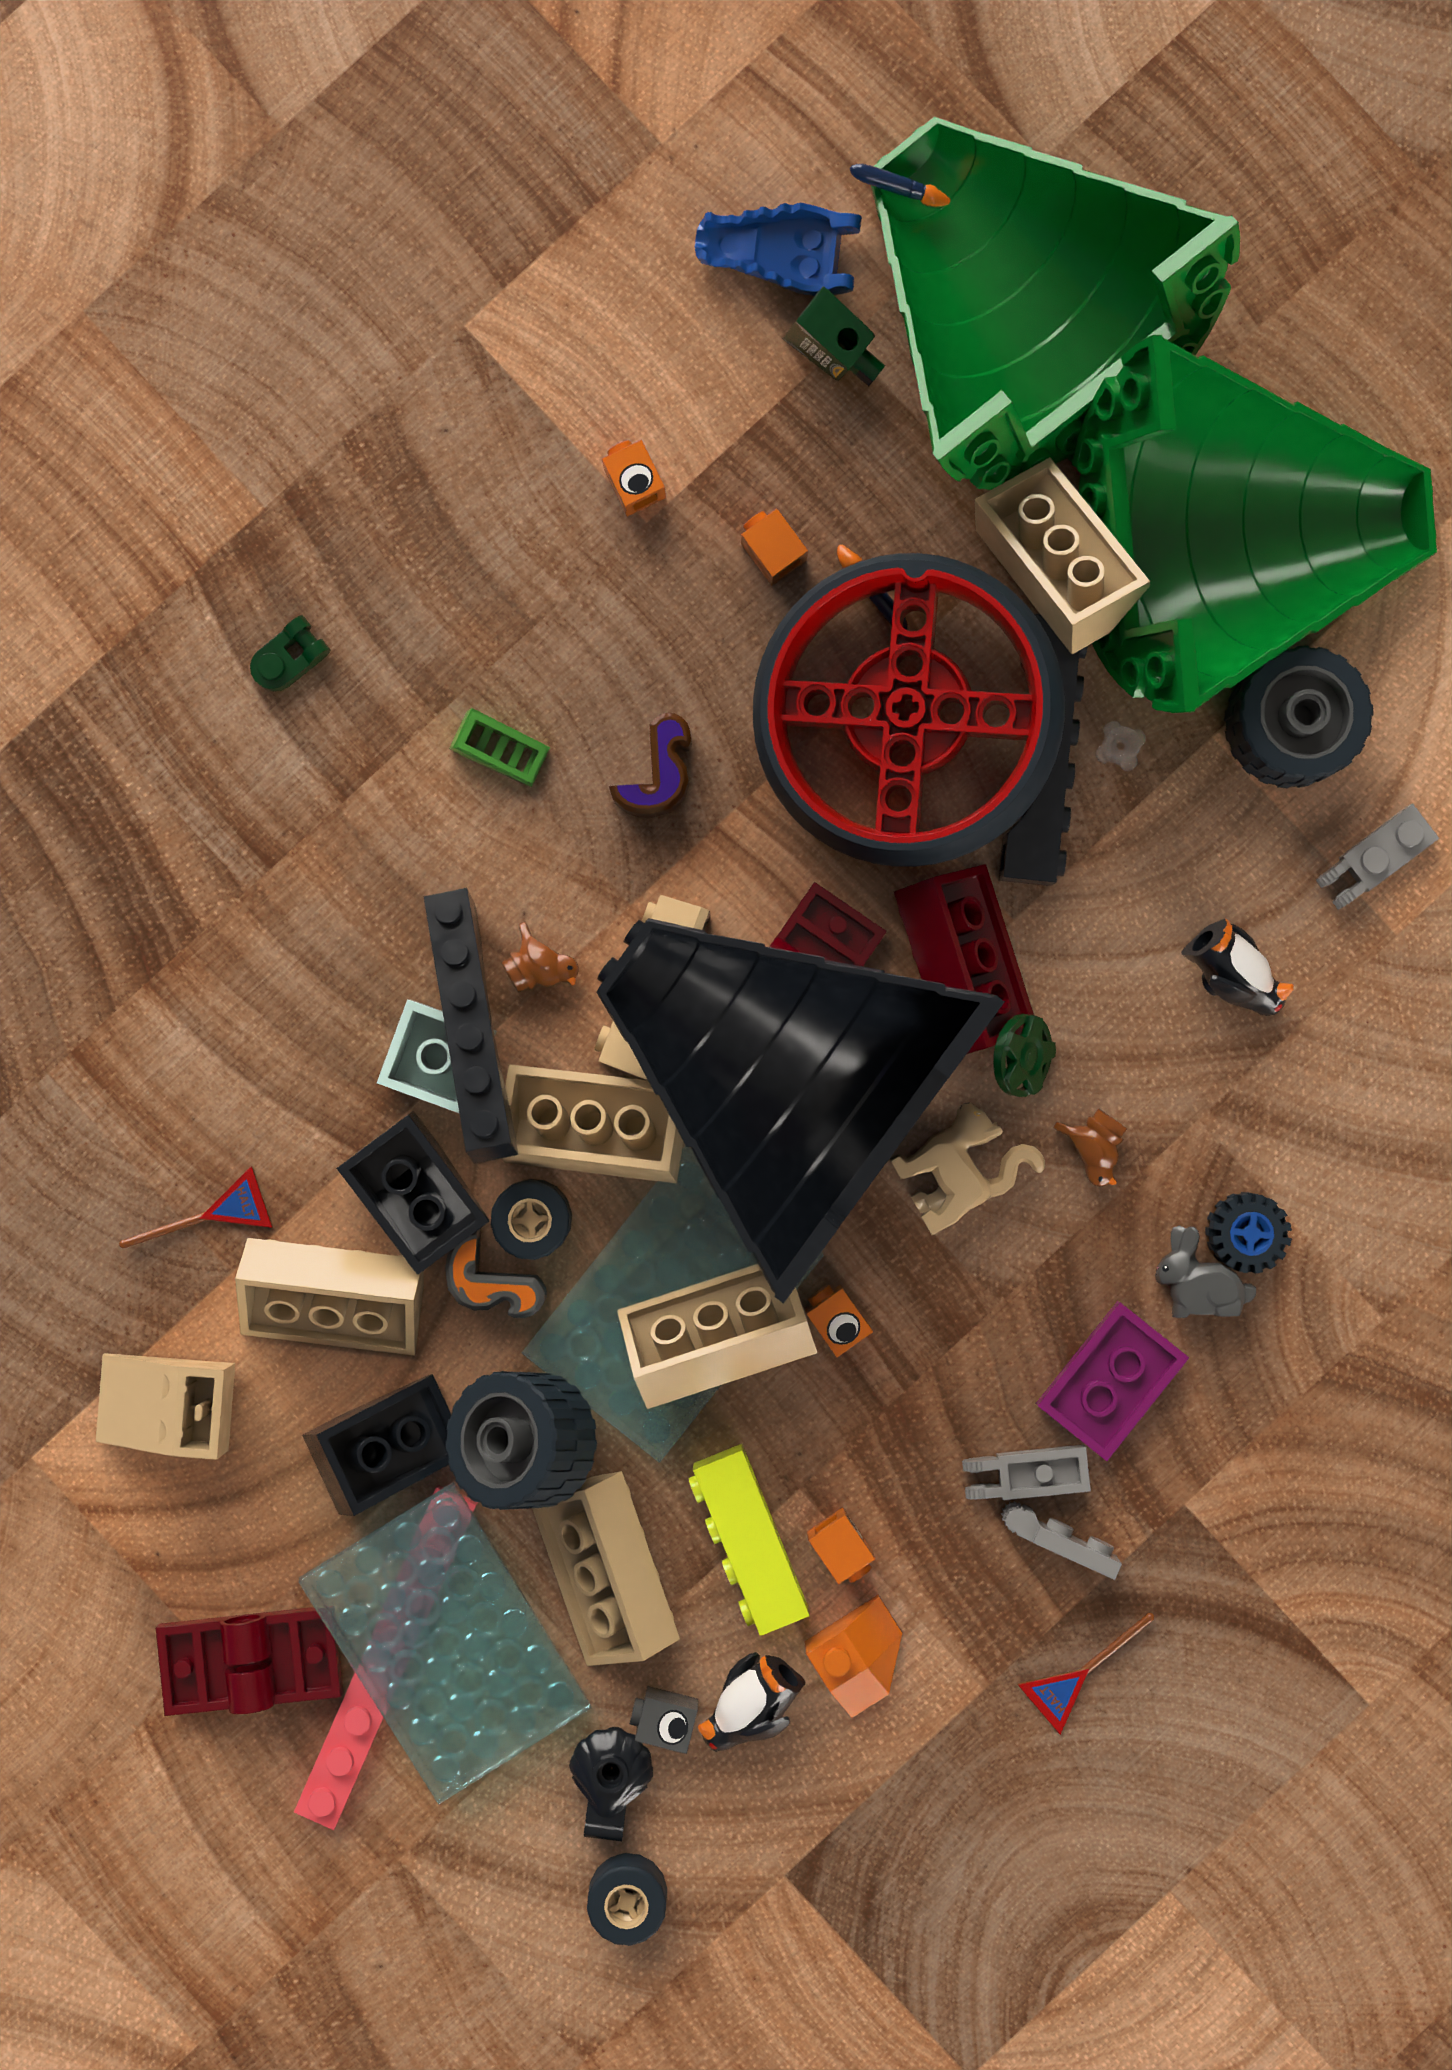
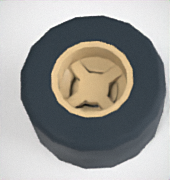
(517, 1223)
(633, 1915)

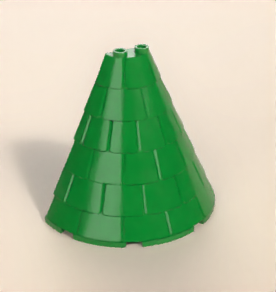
(1035, 290)
(1240, 518)

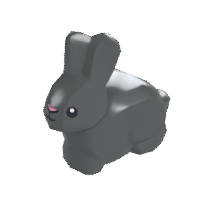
(1200, 1286)

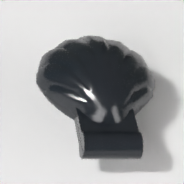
(609, 1789)

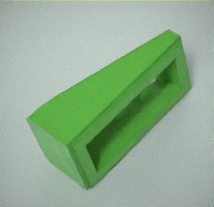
(506, 733)

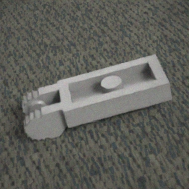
(1381, 854)
(1031, 1473)
(1058, 1538)

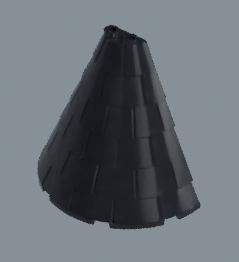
(785, 1073)

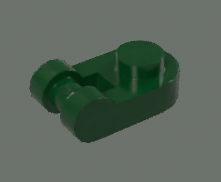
(275, 667)

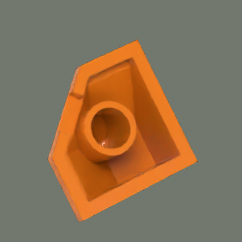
(857, 1655)

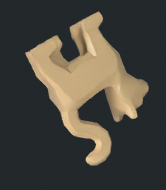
(958, 1177)

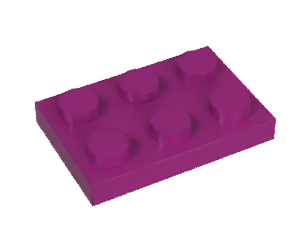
(1112, 1380)

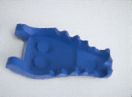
(783, 245)

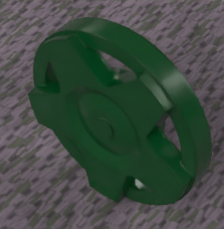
(1026, 1055)

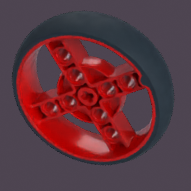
(784, 703)

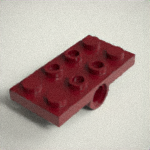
(829, 929)
(247, 1662)

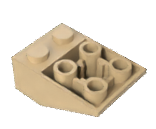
(166, 1405)

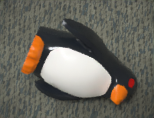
(1236, 969)
(752, 1702)

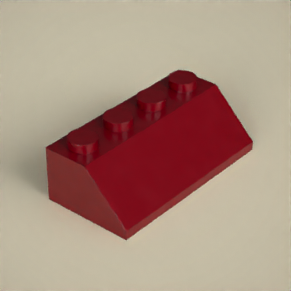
(964, 942)

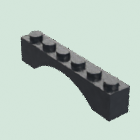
(1033, 845)
(469, 1027)

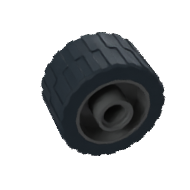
(1299, 717)
(520, 1440)

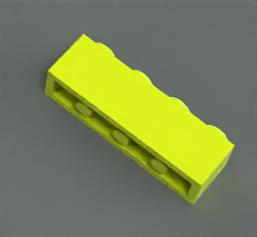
(750, 1540)

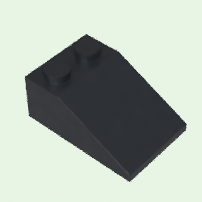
(414, 1192)
(382, 1446)

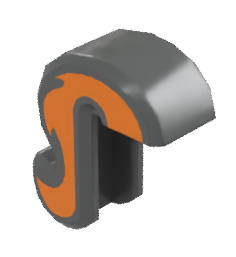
(487, 1289)

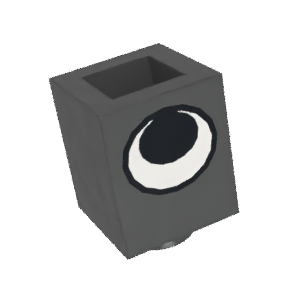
(664, 1719)

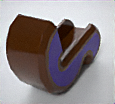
(669, 773)

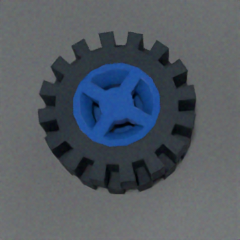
(1264, 1235)

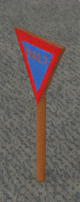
(239, 1205)
(1057, 1693)

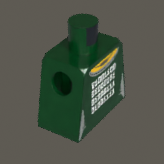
(825, 325)

